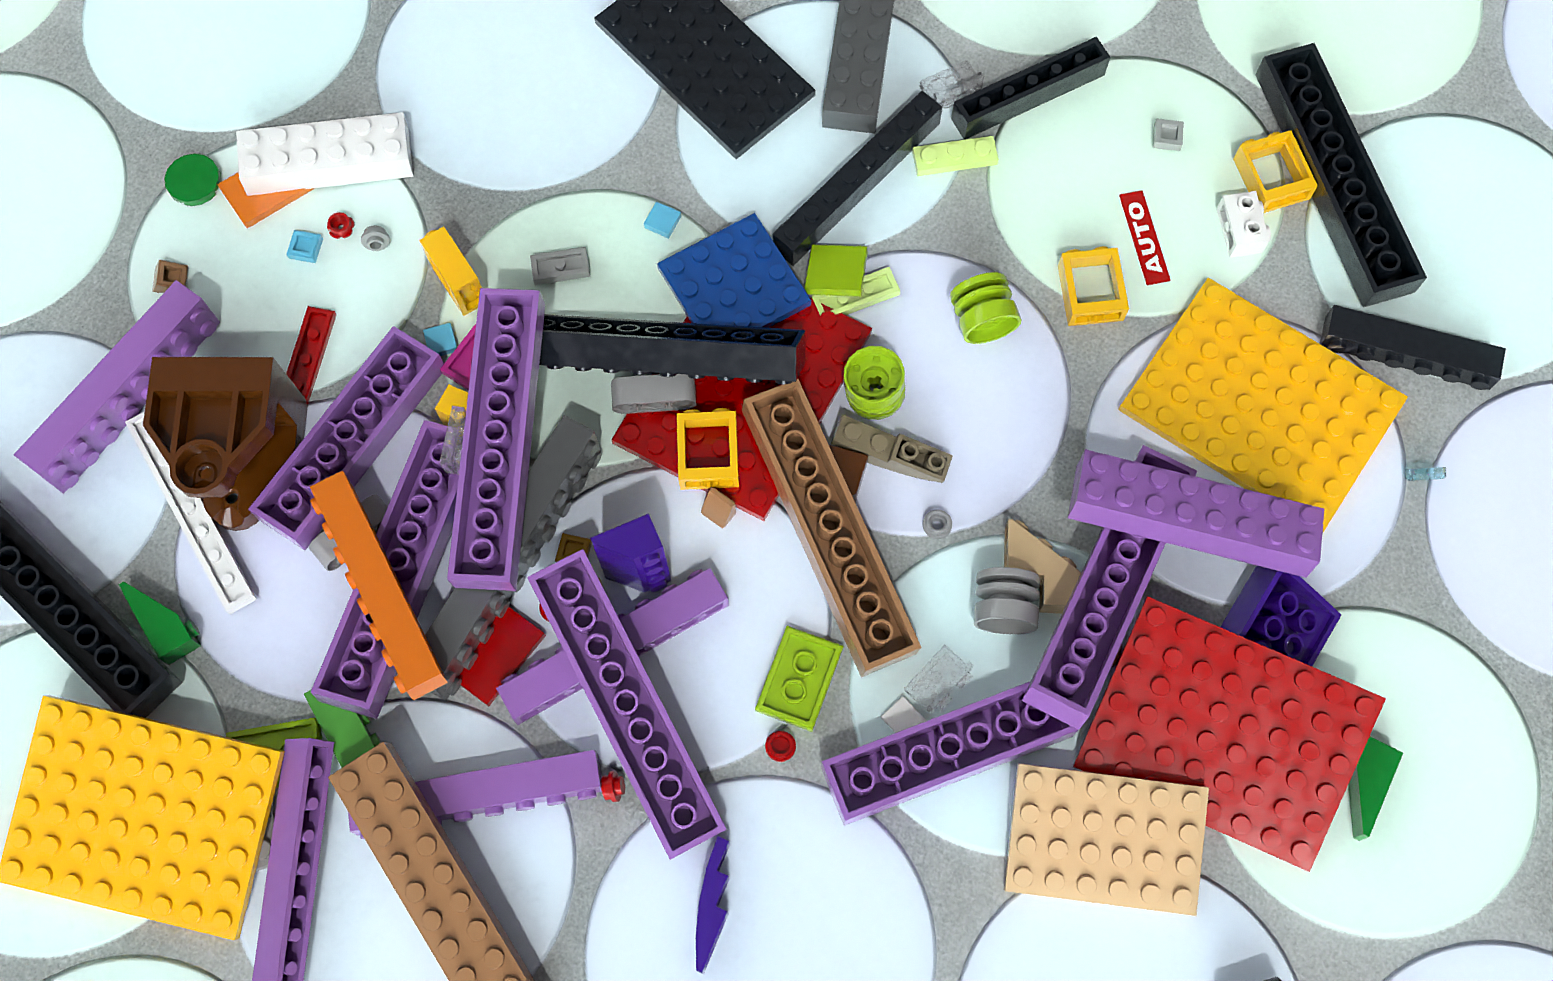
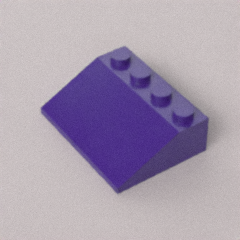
(1282, 615)

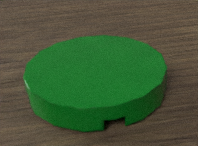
(192, 179)

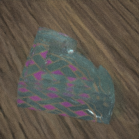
(1425, 473)

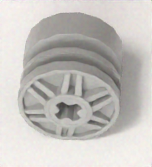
(1007, 600)

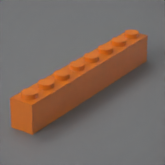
(378, 585)

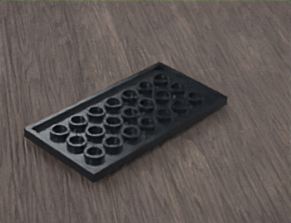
(709, 66)

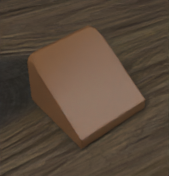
(167, 273)
(718, 508)

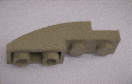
(892, 452)

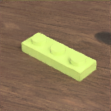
(955, 155)
(876, 288)

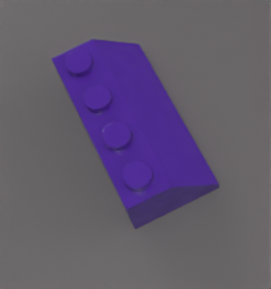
(633, 555)

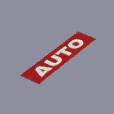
(1144, 238)

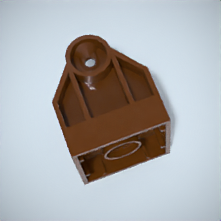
(224, 428)

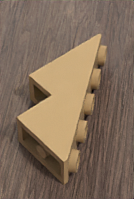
(1056, 573)

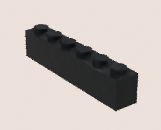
(1030, 88)
(1412, 348)

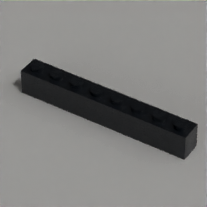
(857, 177)

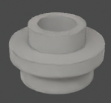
(375, 238)
(943, 518)

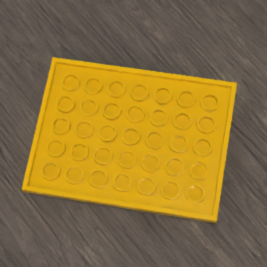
(1262, 402)
(140, 817)

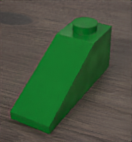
(166, 630)
(1370, 785)

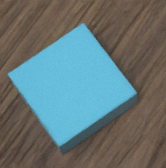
(662, 220)
(304, 246)
(441, 339)

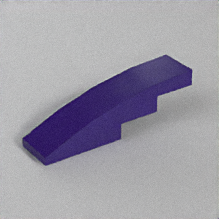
(711, 917)

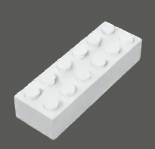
(324, 153)

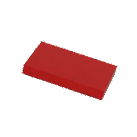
(501, 656)

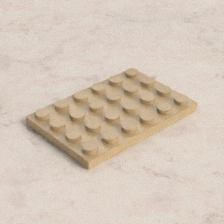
(1106, 839)

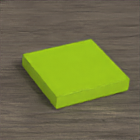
(836, 270)

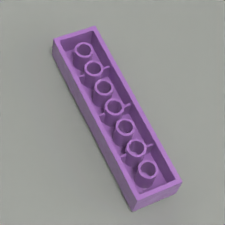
(115, 388)
(349, 433)
(1197, 513)
(939, 753)

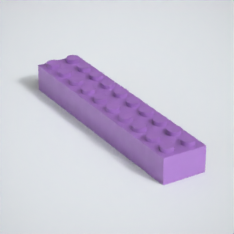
(497, 440)
(414, 540)
(1096, 617)
(626, 704)

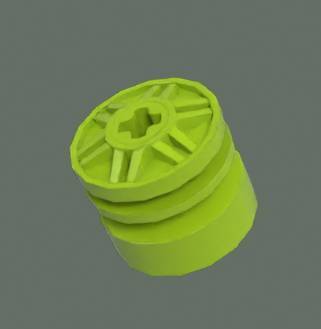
(985, 308)
(873, 368)

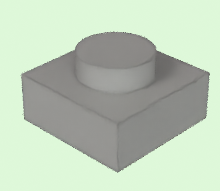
(1168, 134)

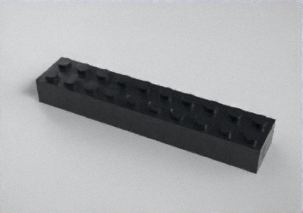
(1348, 189)
(673, 348)
(79, 624)

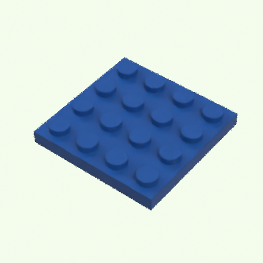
(735, 278)

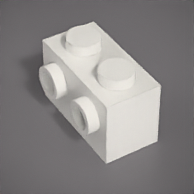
(1243, 224)

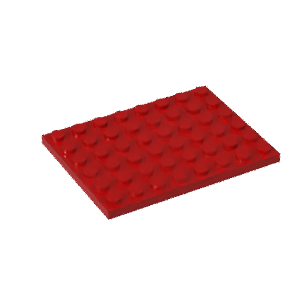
(653, 435)
(1233, 718)

